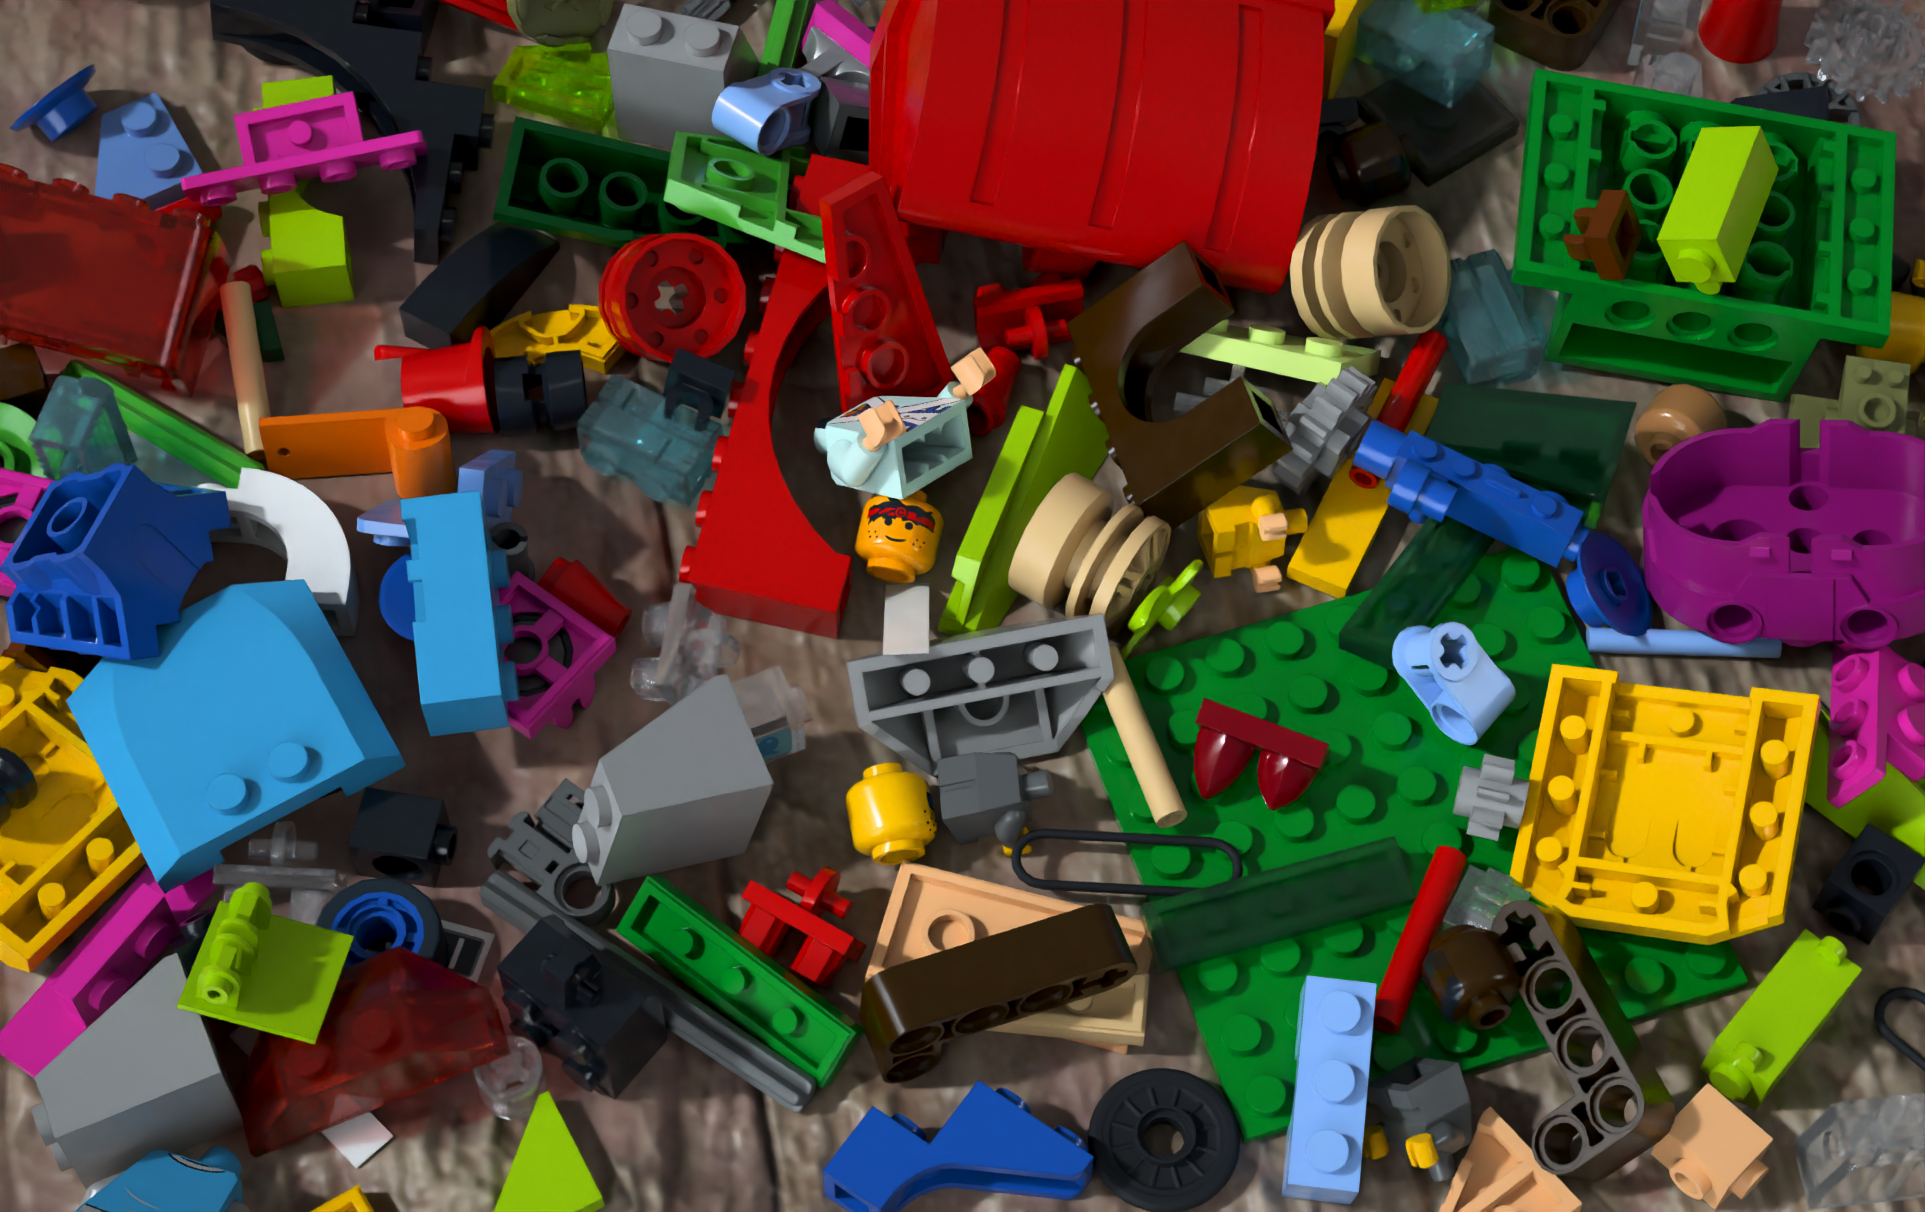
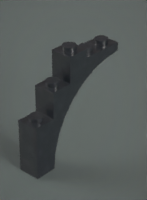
(390, 87)

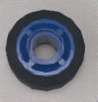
(386, 910)

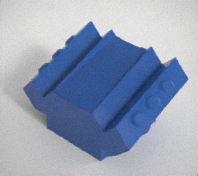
(109, 561)

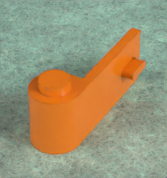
(399, 440)

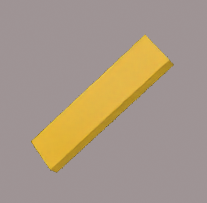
(1349, 517)

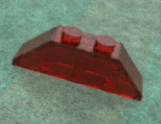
(385, 1036)

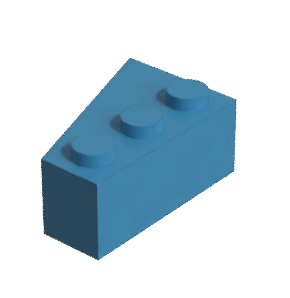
(459, 614)

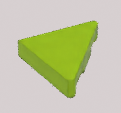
(548, 1168)

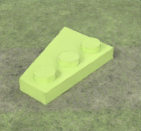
(1288, 355)

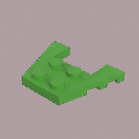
(742, 190)

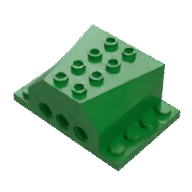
(1809, 272)

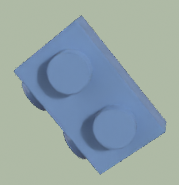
(490, 473)

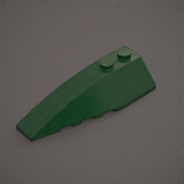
(597, 190)

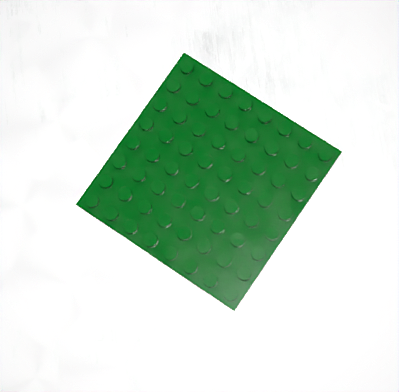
(1382, 780)

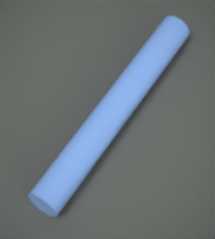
(1677, 643)

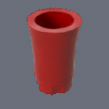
(1740, 29)

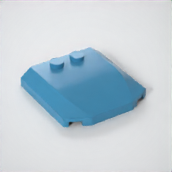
(230, 725)

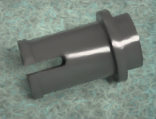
(514, 540)

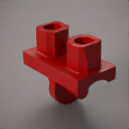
(1028, 315)
(825, 946)

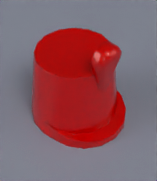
(451, 381)

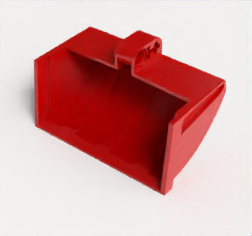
(1104, 127)

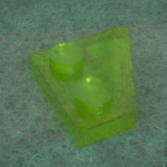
(558, 83)

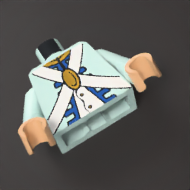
(904, 441)

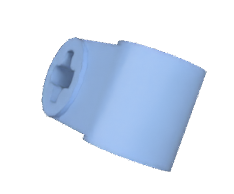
(767, 110)
(1457, 683)

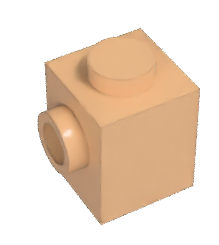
(1713, 1149)

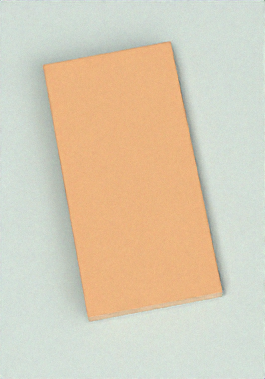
(944, 910)

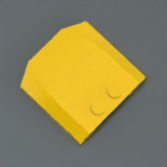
(1665, 806)
(69, 842)

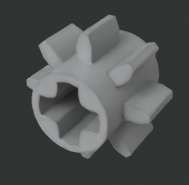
(1491, 797)

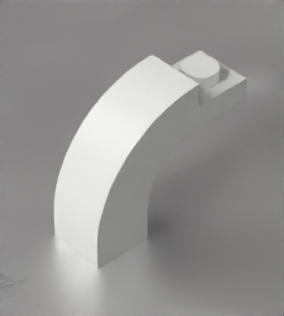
(303, 531)

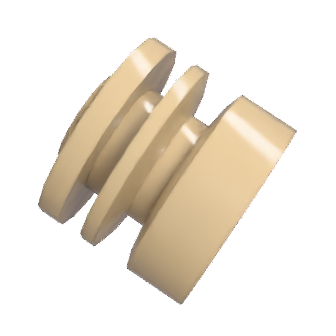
(1371, 273)
(1087, 554)

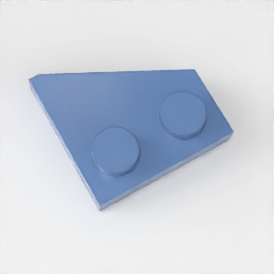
(143, 154)

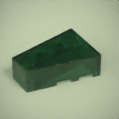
(1538, 438)

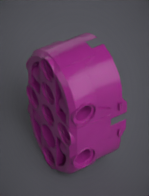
(1790, 538)

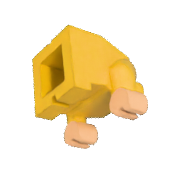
(1248, 532)

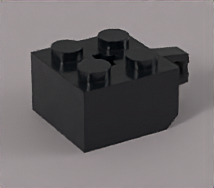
(581, 1007)

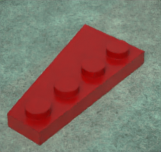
(876, 299)

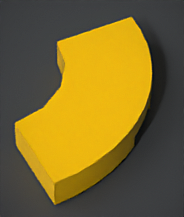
(559, 331)

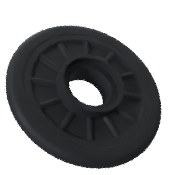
(1156, 1180)

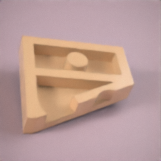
(1504, 1175)

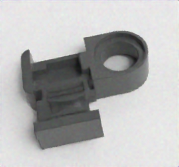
(549, 844)

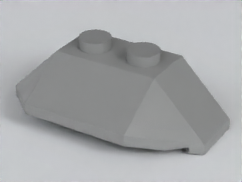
(985, 690)

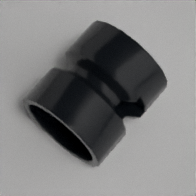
(563, 392)

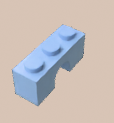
(1329, 1090)

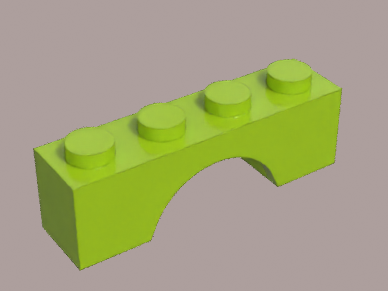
(308, 246)

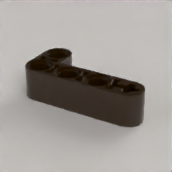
(1541, 28)
(988, 984)
(1571, 1033)

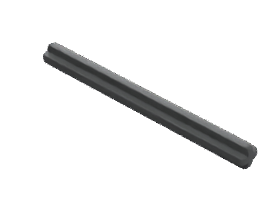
(681, 1011)

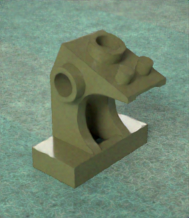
(1870, 395)

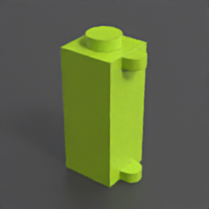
(1718, 206)
(1780, 1019)

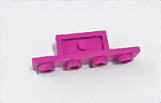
(302, 143)
(1873, 720)
(100, 969)

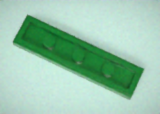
(739, 979)

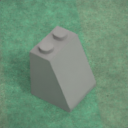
(672, 71)
(675, 791)
(136, 1082)

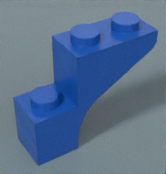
(983, 1146)

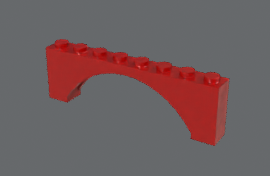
(754, 543)

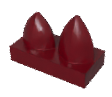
(1228, 742)

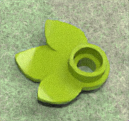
(1164, 606)

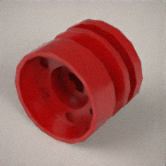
(705, 303)

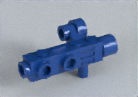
(1442, 482)

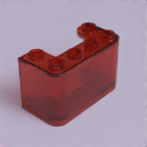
(108, 278)

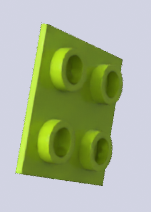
(265, 968)

